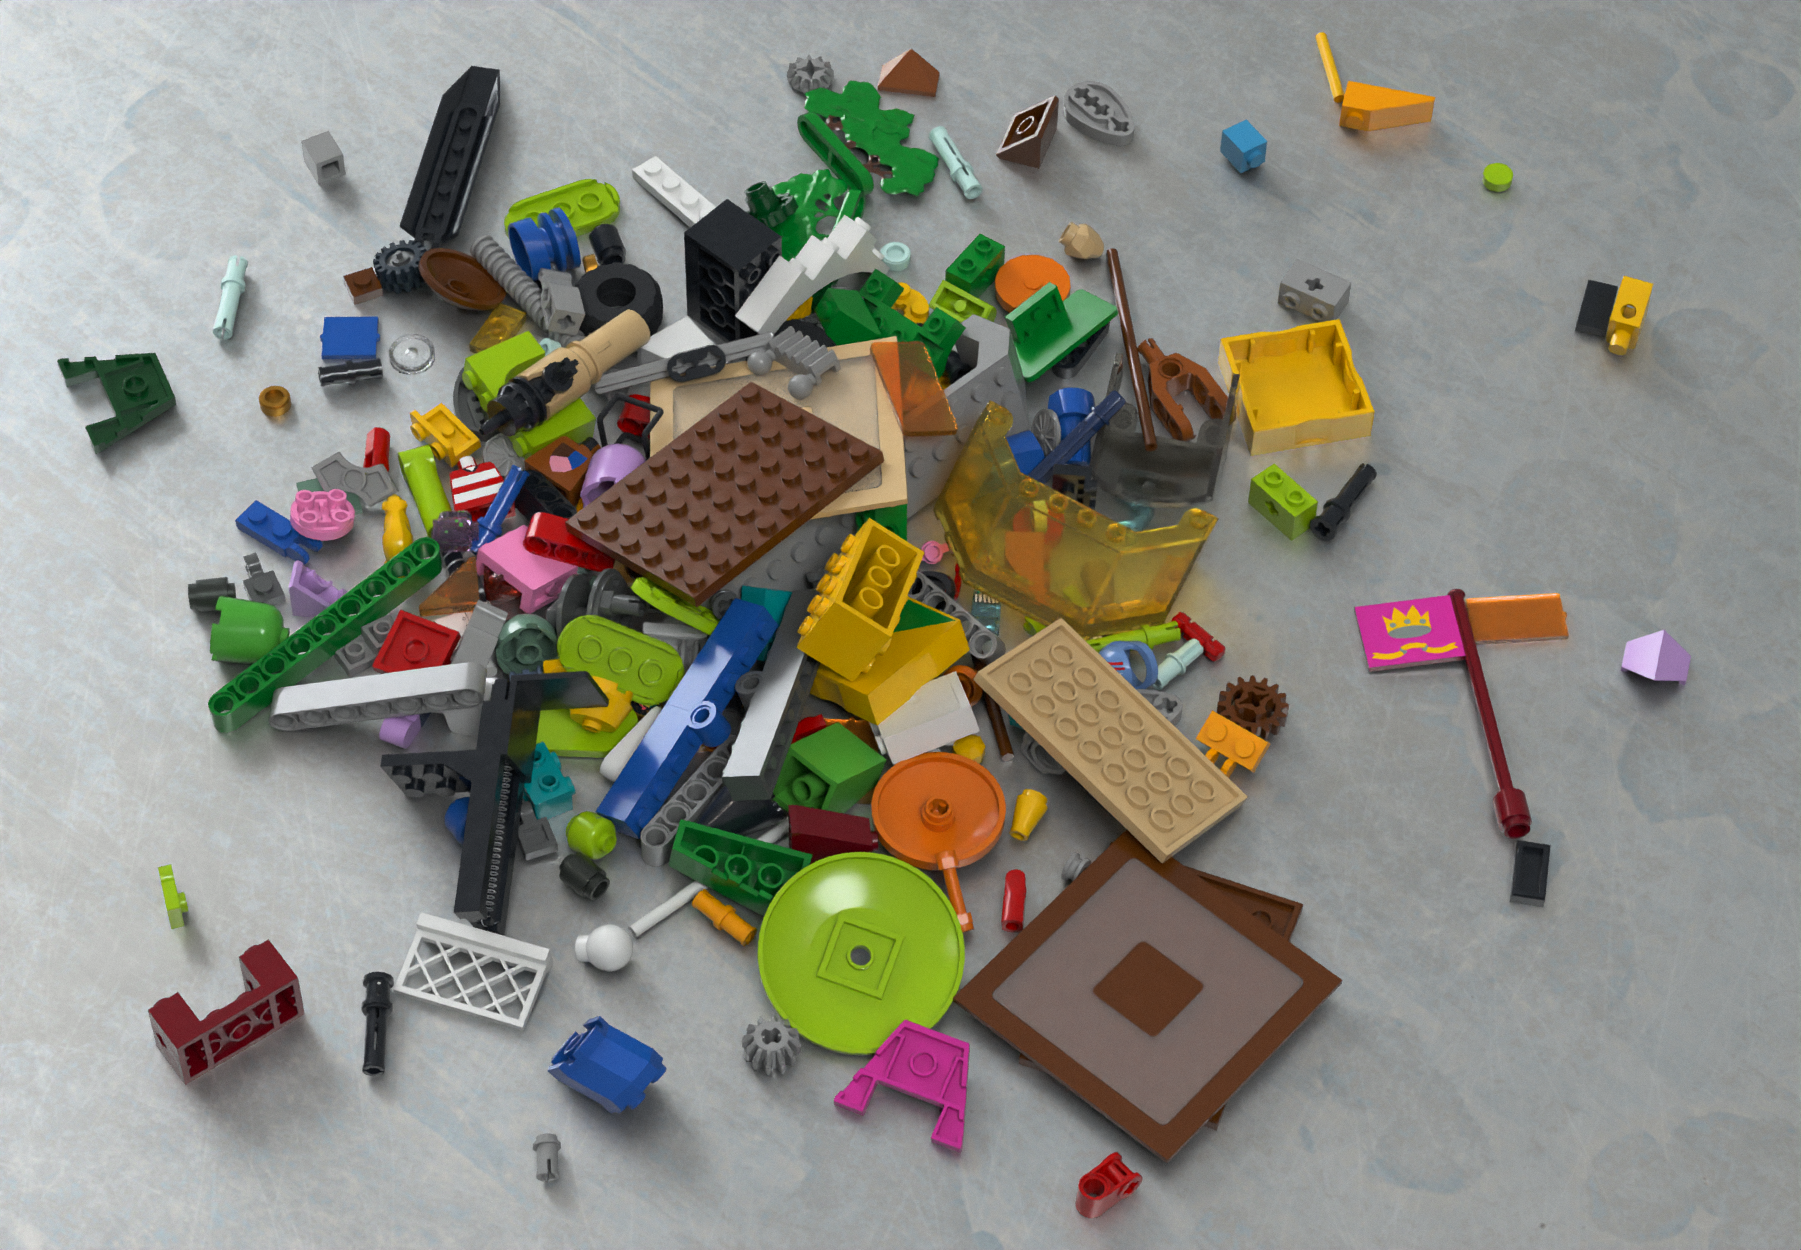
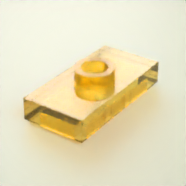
(499, 327)

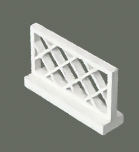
(475, 943)

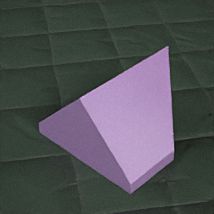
(310, 592)
(1657, 658)

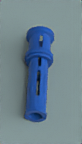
(491, 523)

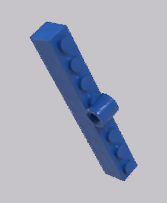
(688, 718)

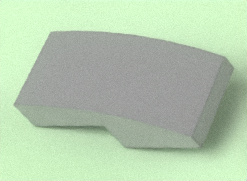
(363, 650)

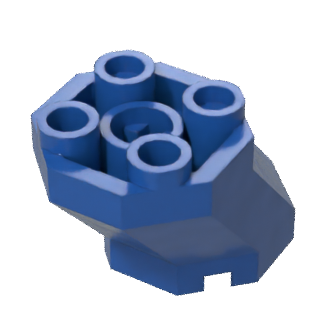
(607, 1066)

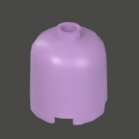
(607, 468)

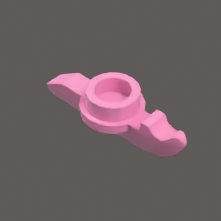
(933, 551)

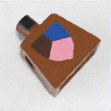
(564, 464)

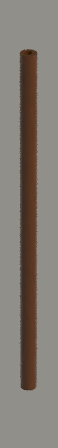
(1131, 350)

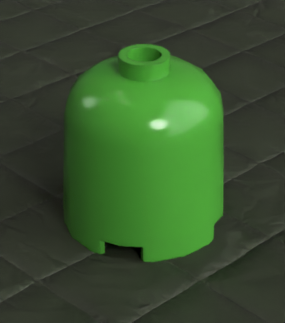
(245, 630)

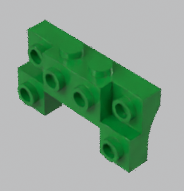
(937, 333)

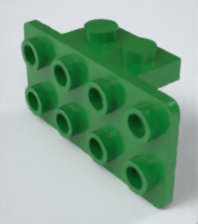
(1051, 328)

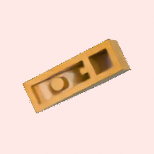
(1378, 107)

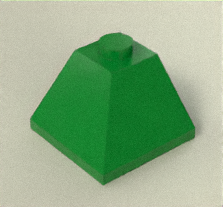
(846, 317)

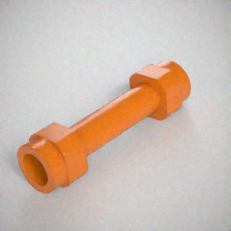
(947, 863)

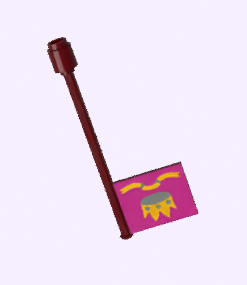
(1434, 633)

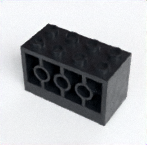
(724, 264)

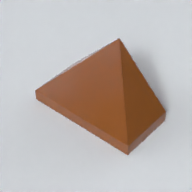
(909, 75)

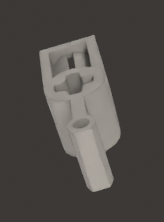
(560, 302)
(480, 635)

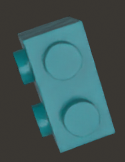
(549, 790)

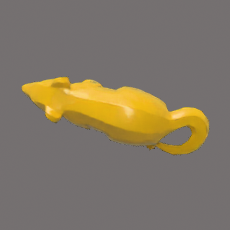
(396, 527)

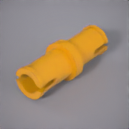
(724, 917)

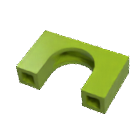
(496, 365)

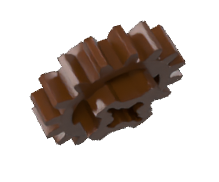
(1253, 706)

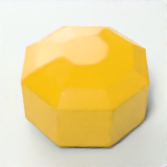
(970, 747)

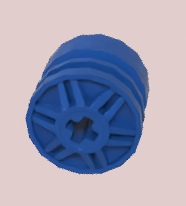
(544, 245)

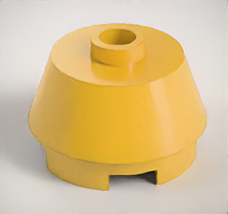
(605, 718)

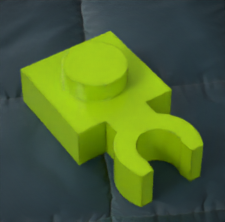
(174, 901)

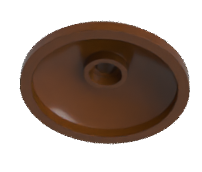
(460, 280)

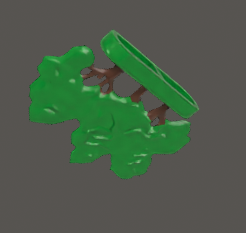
(869, 129)

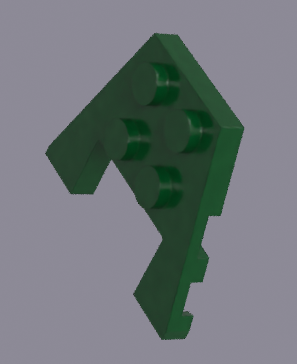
(133, 387)

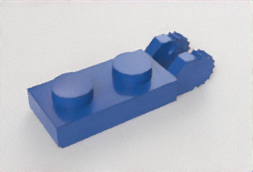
(275, 532)

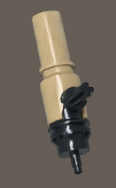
(564, 375)

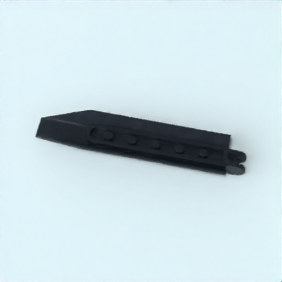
(453, 157)

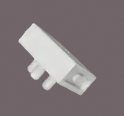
(930, 719)

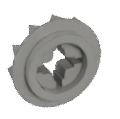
(799, 78)

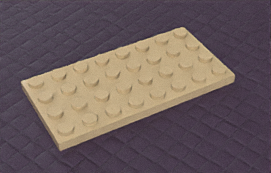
(1111, 739)

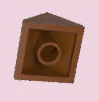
(1030, 133)

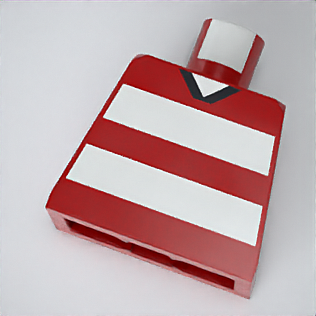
(476, 487)

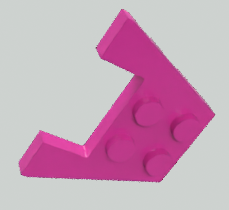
(924, 1067)

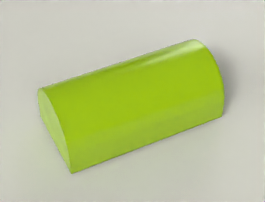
(960, 303)

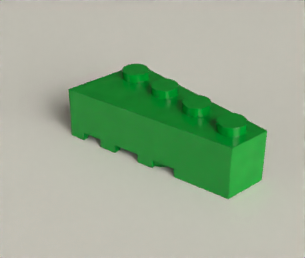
(735, 864)

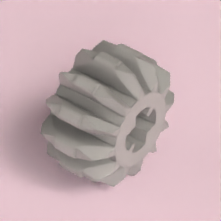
(771, 1045)

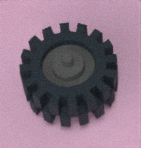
(399, 266)

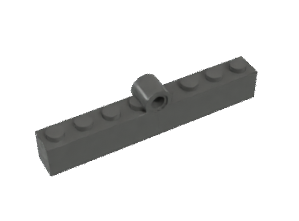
(772, 708)

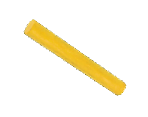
(1330, 67)

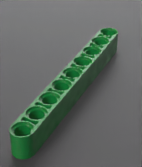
(322, 647)

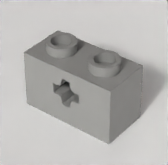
(1314, 292)

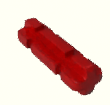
(1213, 649)

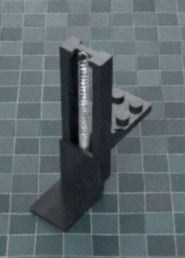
(495, 781)

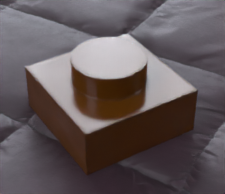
(363, 286)

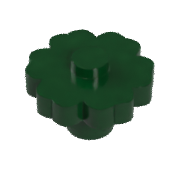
(768, 206)

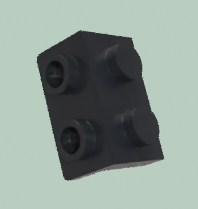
(1075, 483)

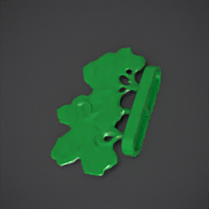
(807, 190)

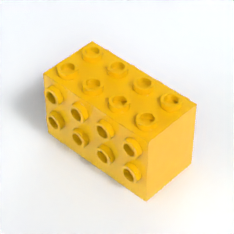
(859, 600)

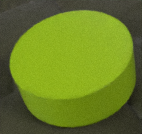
(1497, 177)

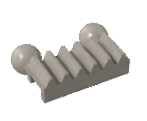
(798, 355)

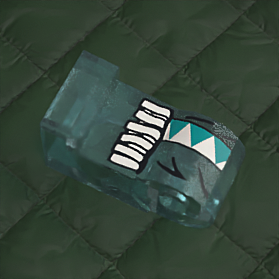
(986, 608)

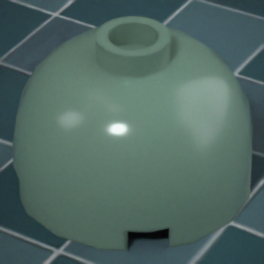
(525, 643)

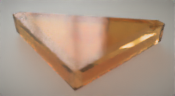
(456, 594)

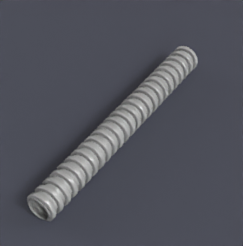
(522, 289)

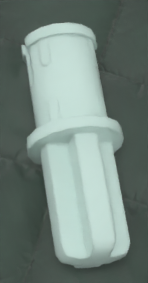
(1176, 662)

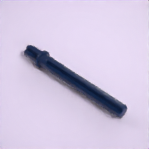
(1079, 436)

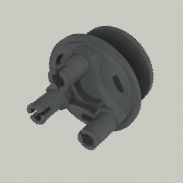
(606, 598)

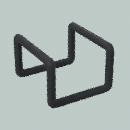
(644, 439)

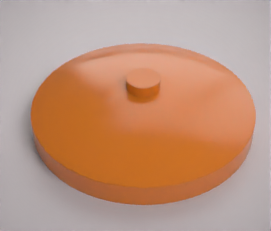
(937, 807)

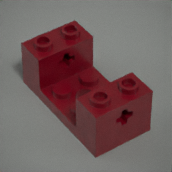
(266, 1006)

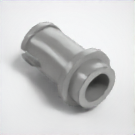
(547, 1156)

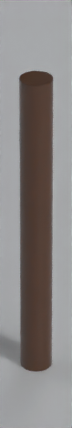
(996, 719)

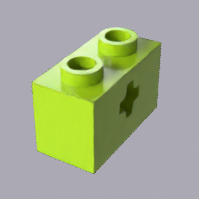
(1282, 501)

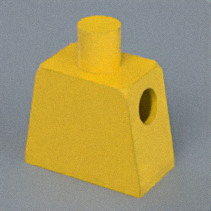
(1628, 322)

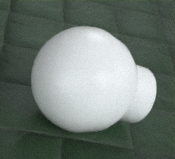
(606, 947)

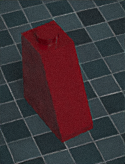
(829, 832)

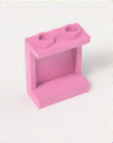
(532, 575)

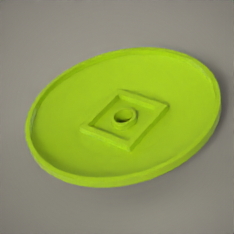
(870, 906)

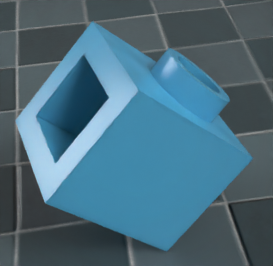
(1243, 146)

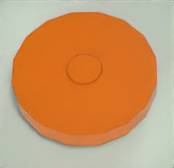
(1025, 276)

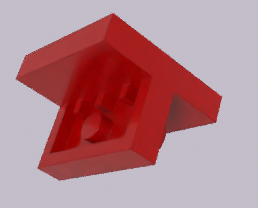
(415, 645)

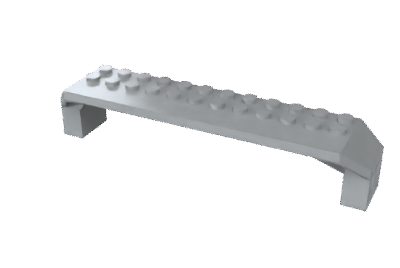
(928, 459)

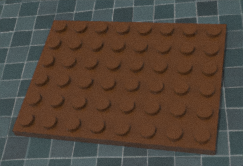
(724, 493)

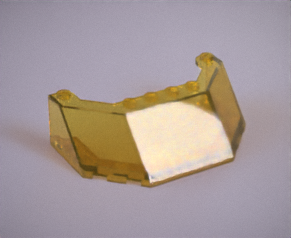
(1055, 553)

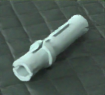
(960, 170)
(232, 286)

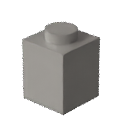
(323, 157)

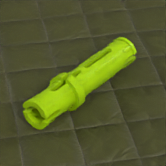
(1149, 635)

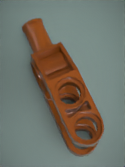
(1170, 377)

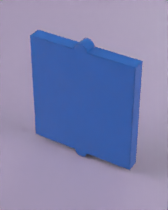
(350, 337)

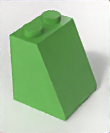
(828, 771)

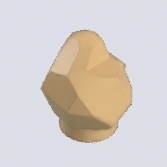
(1081, 241)

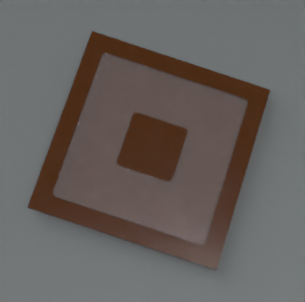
(1147, 994)

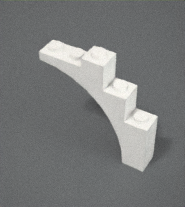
(819, 262)

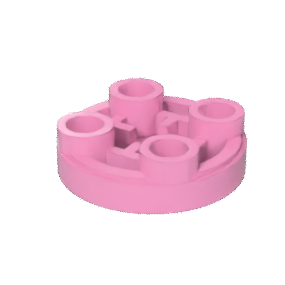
(322, 514)

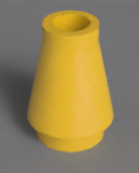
(1028, 811)

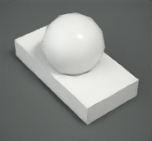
(674, 631)

